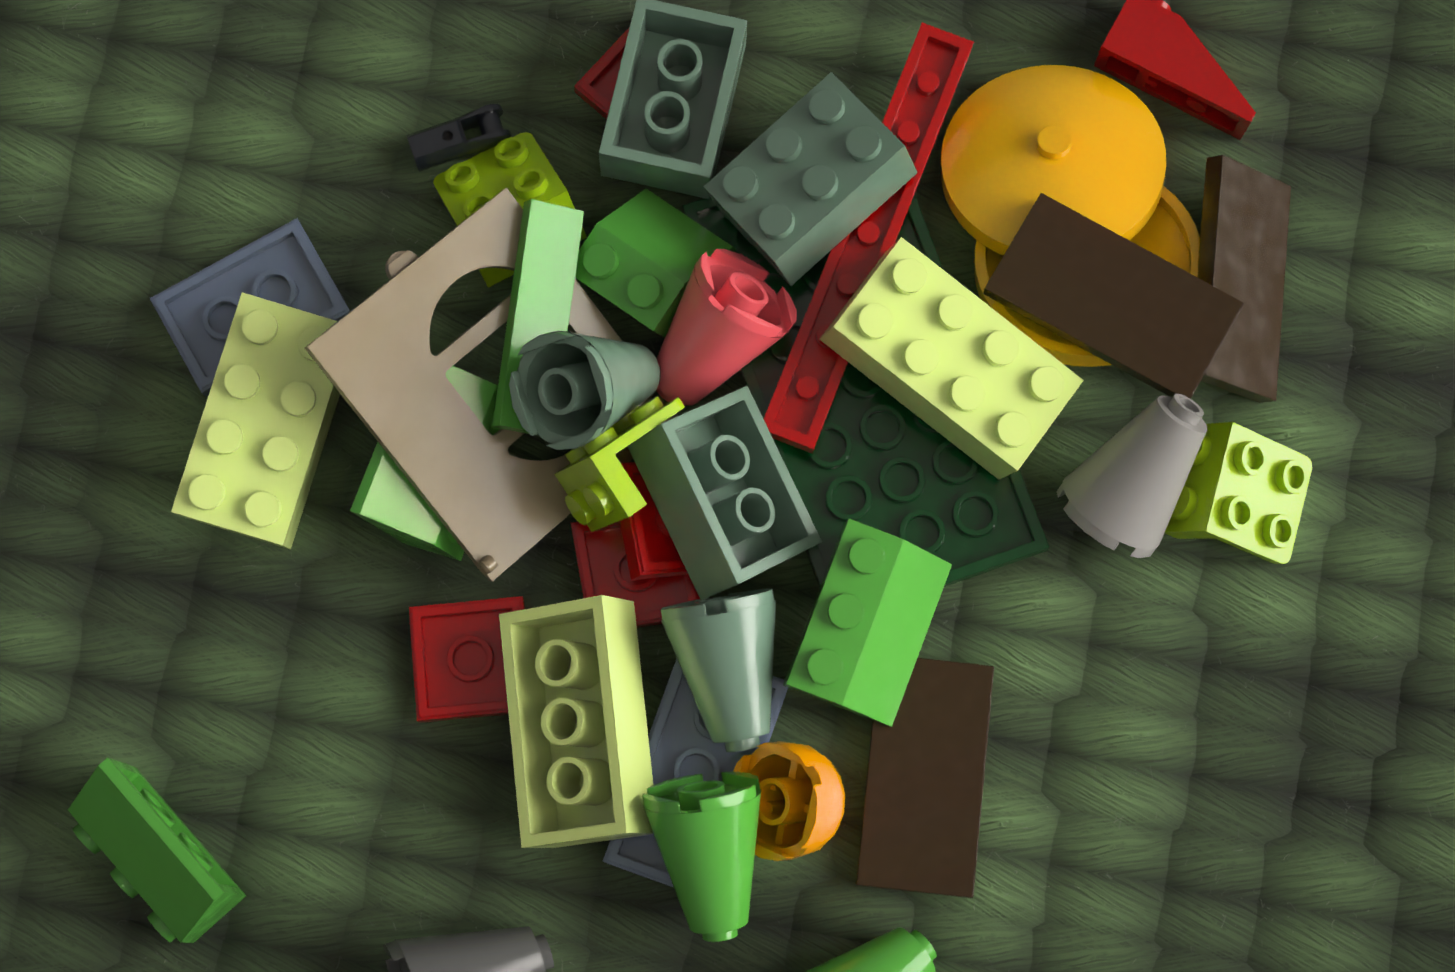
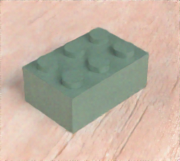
(672, 97)
(811, 178)
(724, 492)

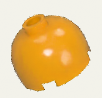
(798, 800)

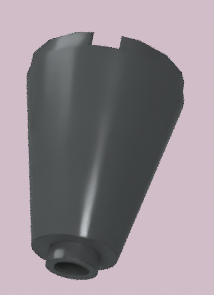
(475, 951)

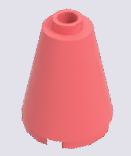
(720, 325)

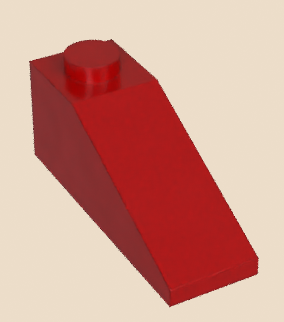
(1167, 60)

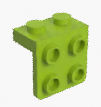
(512, 164)
(595, 479)
(1243, 493)

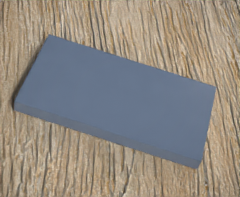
(679, 749)

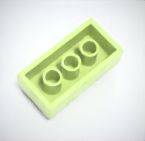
(951, 359)
(260, 426)
(577, 721)

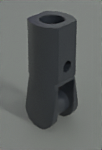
(448, 142)

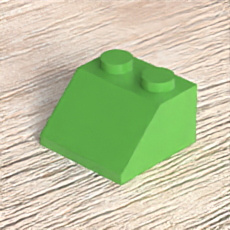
(645, 258)

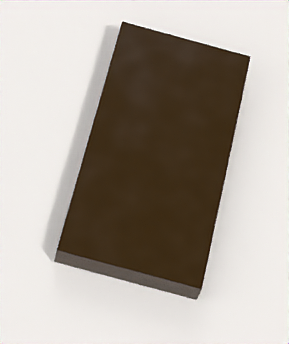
(1246, 257)
(1113, 298)
(928, 783)

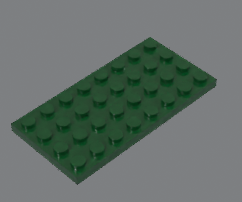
(882, 459)

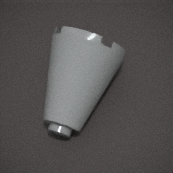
(1137, 476)

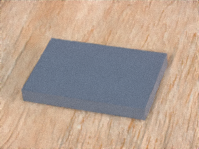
(274, 267)

